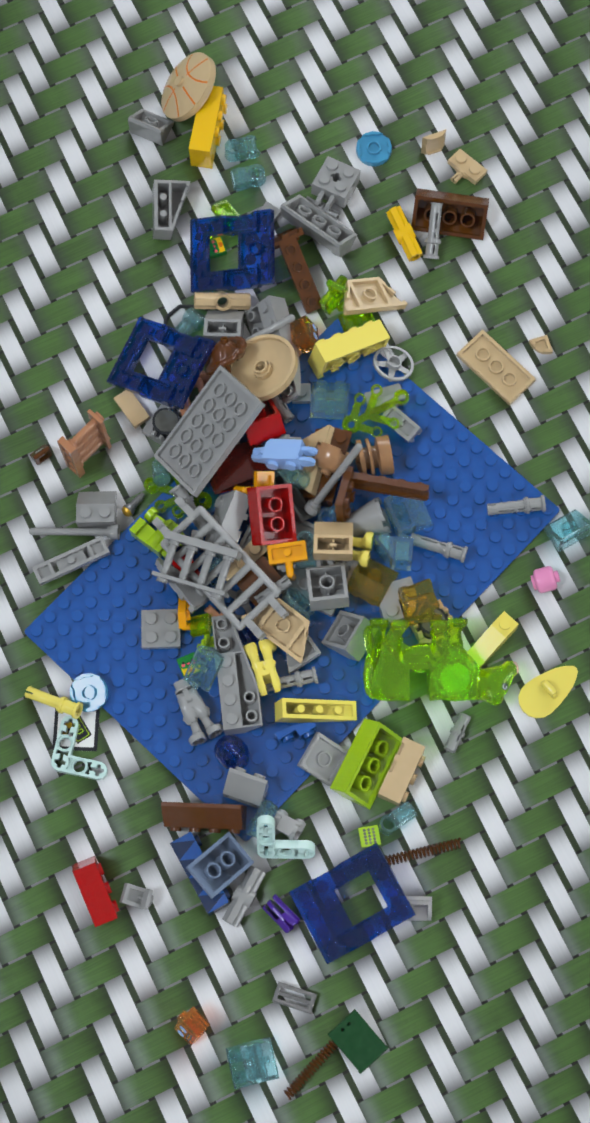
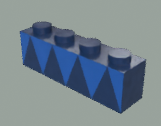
(187, 850)

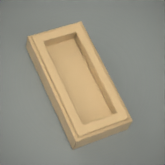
(132, 408)

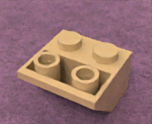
(333, 541)

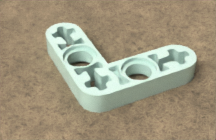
(71, 760)
(298, 848)

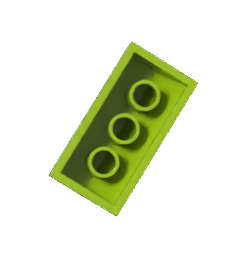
(366, 763)

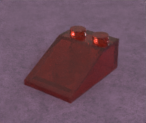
(237, 469)

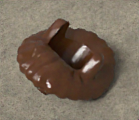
(225, 353)

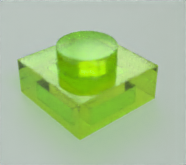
(200, 625)

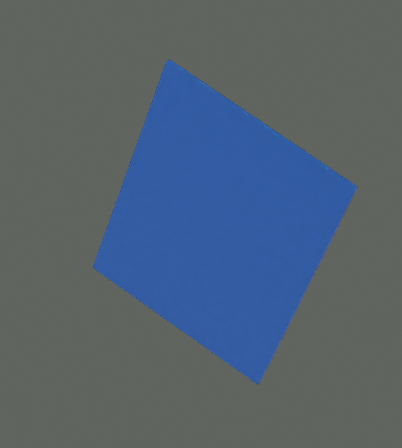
(98, 616)

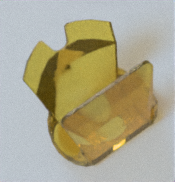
(419, 602)

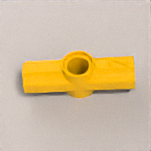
(404, 233)

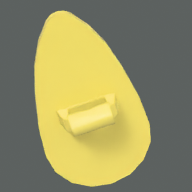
(547, 691)

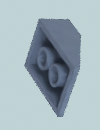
(220, 865)

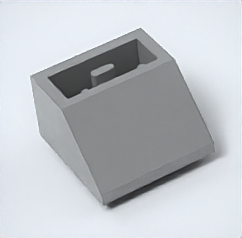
(223, 324)
(245, 787)

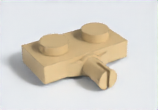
(466, 168)

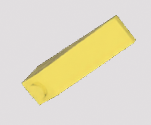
(493, 638)
(314, 710)

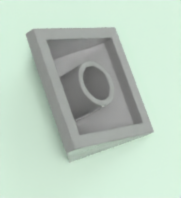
(150, 126)

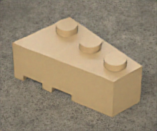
(402, 772)

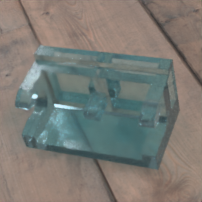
(204, 668)

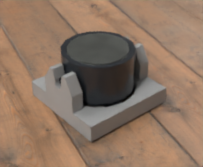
(162, 423)

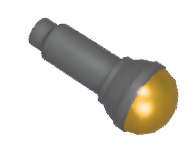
(129, 509)

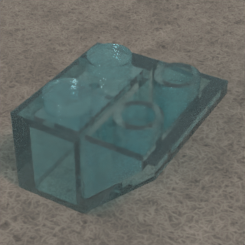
(329, 400)
(407, 514)
(395, 550)
(252, 1063)

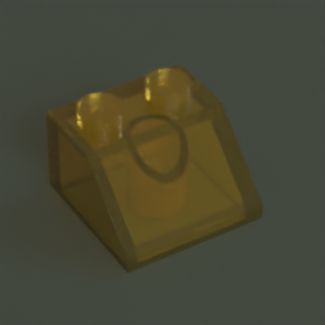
(371, 582)

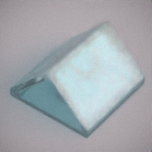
(568, 530)

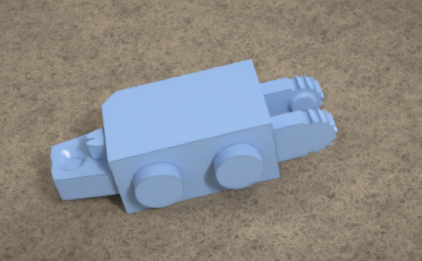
(285, 454)

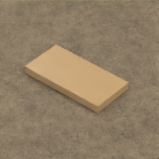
(496, 367)

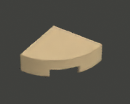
(541, 345)

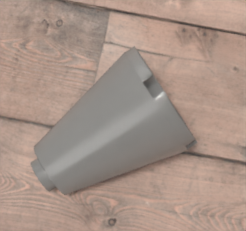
(370, 519)

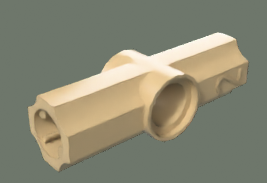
(234, 301)

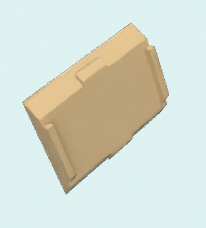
(433, 143)

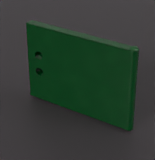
(357, 1041)

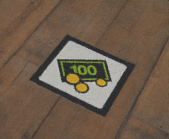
(87, 734)

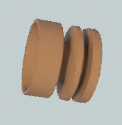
(375, 456)

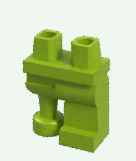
(148, 536)

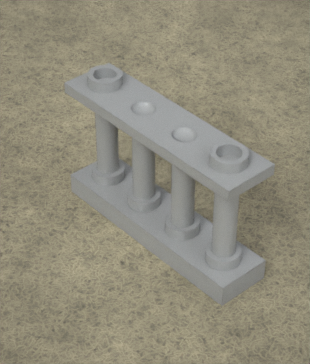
(193, 545)

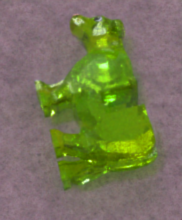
(450, 670)

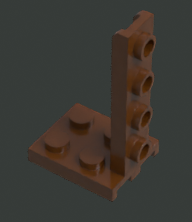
(297, 268)
(379, 484)

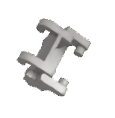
(288, 826)

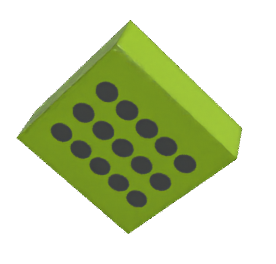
(369, 836)

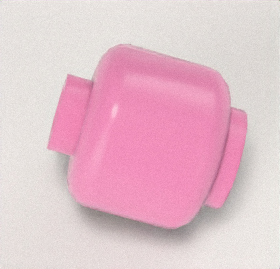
(545, 579)

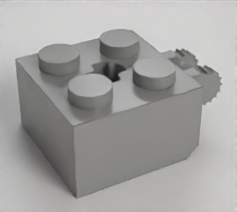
(335, 183)
(327, 597)

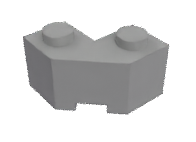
(390, 605)

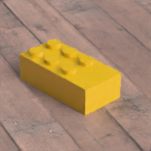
(207, 128)

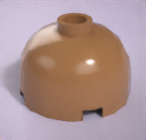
(328, 458)

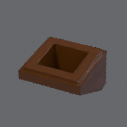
(41, 454)

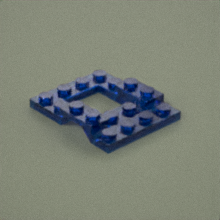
(255, 251)
(179, 373)
(327, 917)

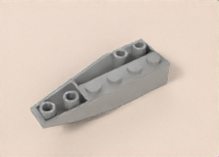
(265, 314)
(236, 681)

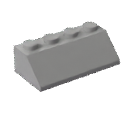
(318, 225)

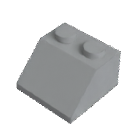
(96, 509)
(347, 635)

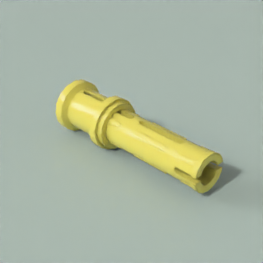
(62, 704)

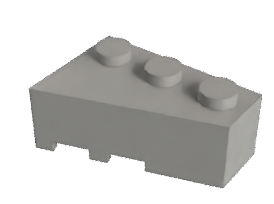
(167, 203)

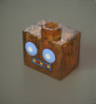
(304, 334)
(191, 1025)

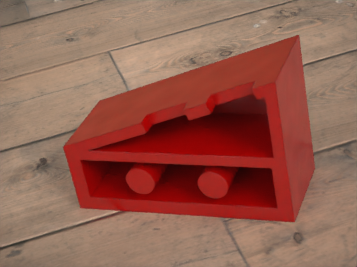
(95, 891)

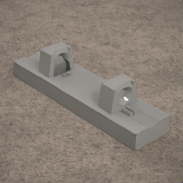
(71, 560)

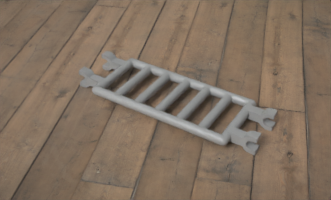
(249, 565)

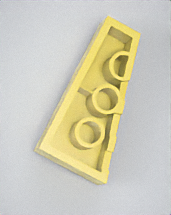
(347, 347)

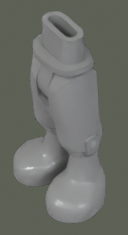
(192, 708)

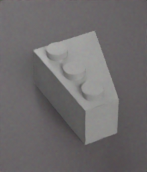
(229, 513)

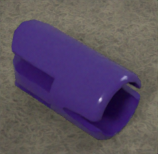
(285, 920)

